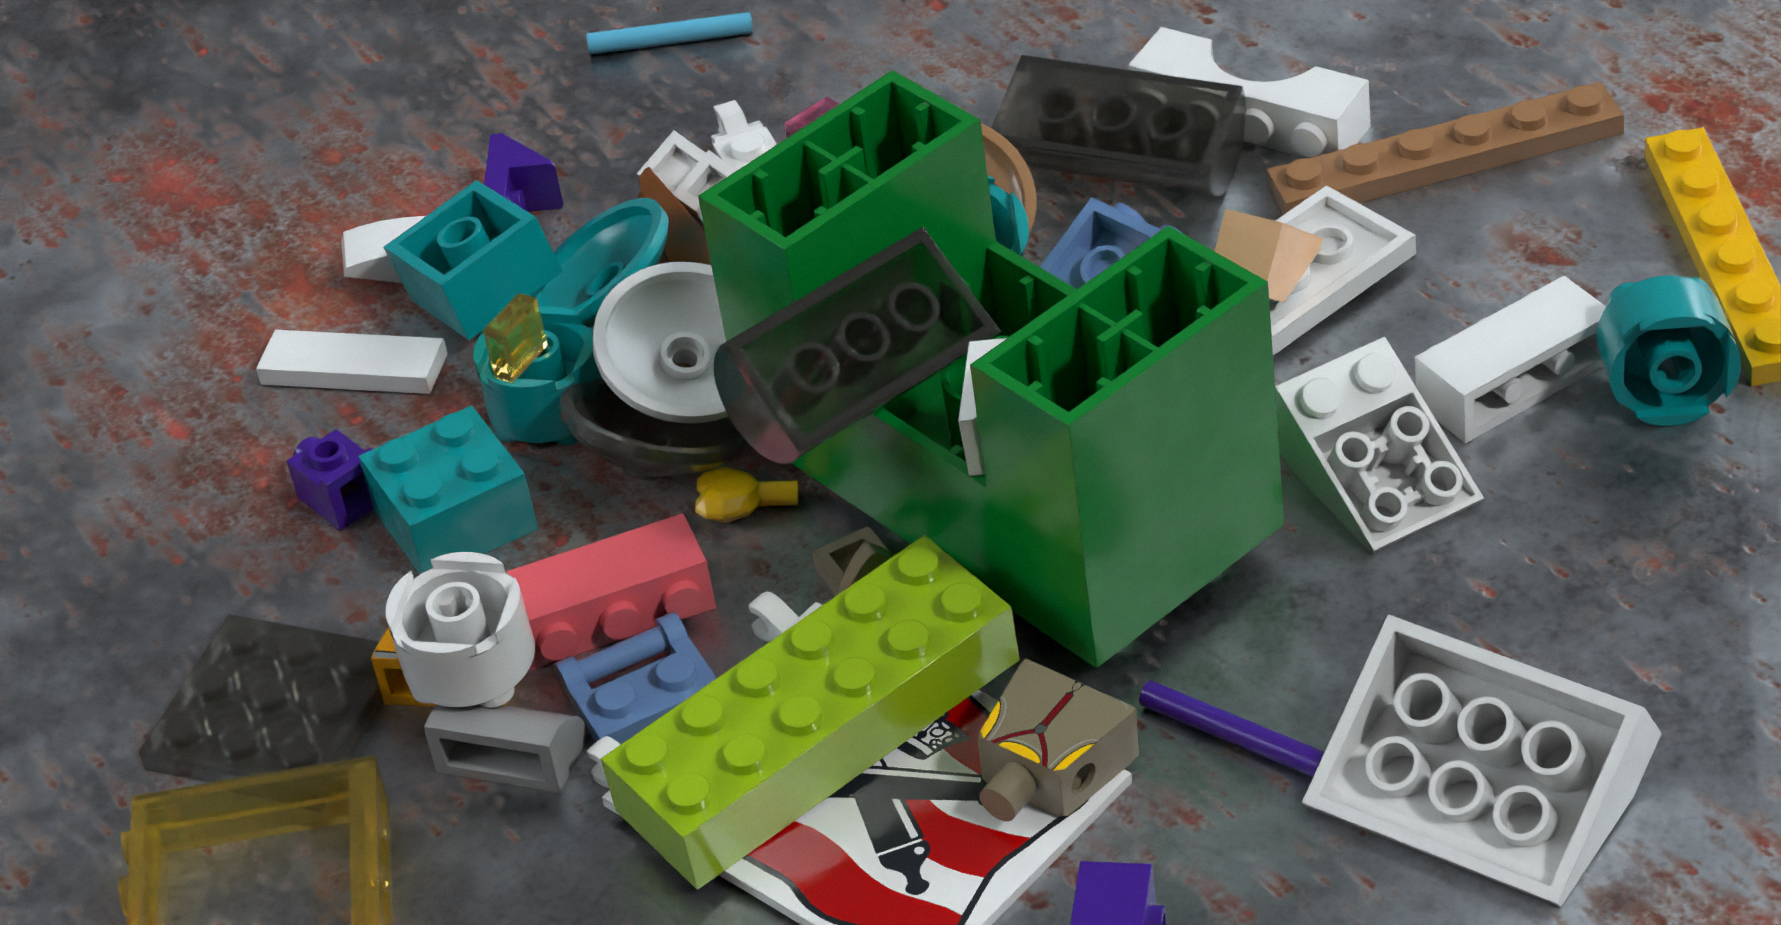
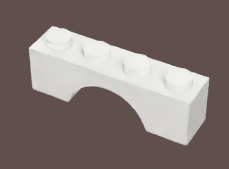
(1293, 115)

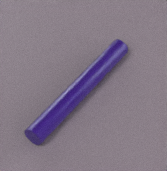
(1231, 728)

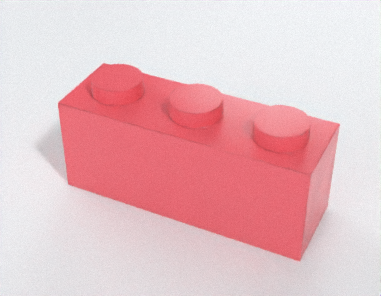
(613, 588)

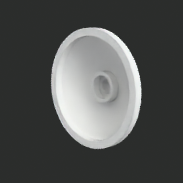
(651, 325)

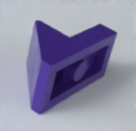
(522, 175)

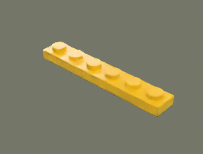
(1721, 245)

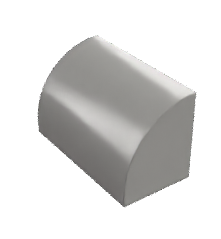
(506, 744)

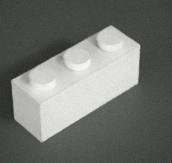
(1511, 359)

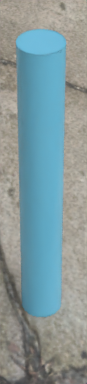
(670, 33)

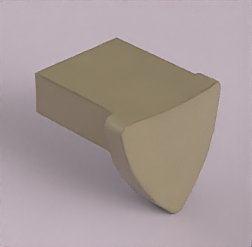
(850, 558)

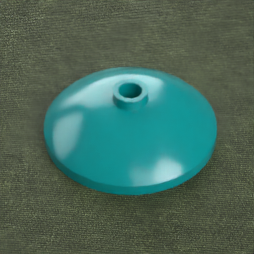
(605, 254)

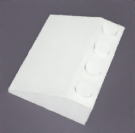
(1482, 760)

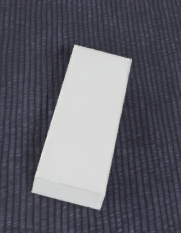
(352, 361)

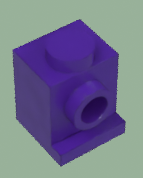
(319, 472)

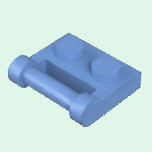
(642, 696)

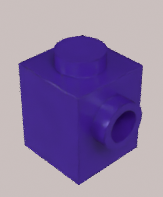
(1116, 895)

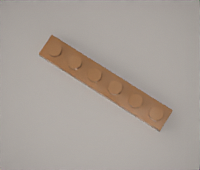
(1452, 148)

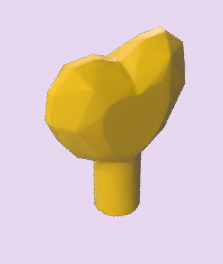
(735, 494)

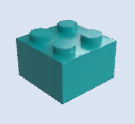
(473, 258)
(448, 489)

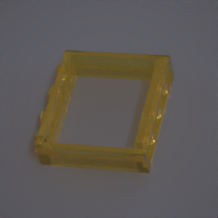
(260, 808)

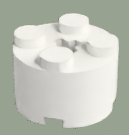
(461, 631)

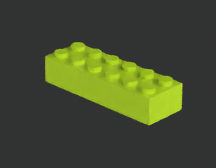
(810, 710)

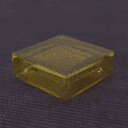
(515, 338)

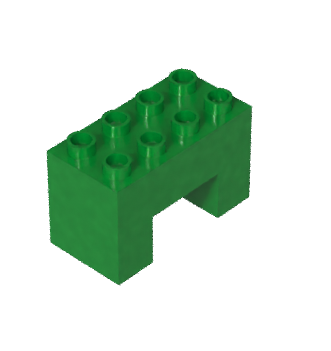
(1112, 422)

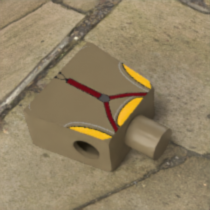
(1052, 743)

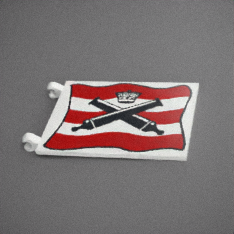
(905, 833)

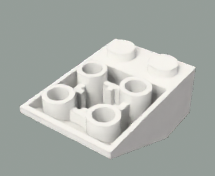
(1371, 447)

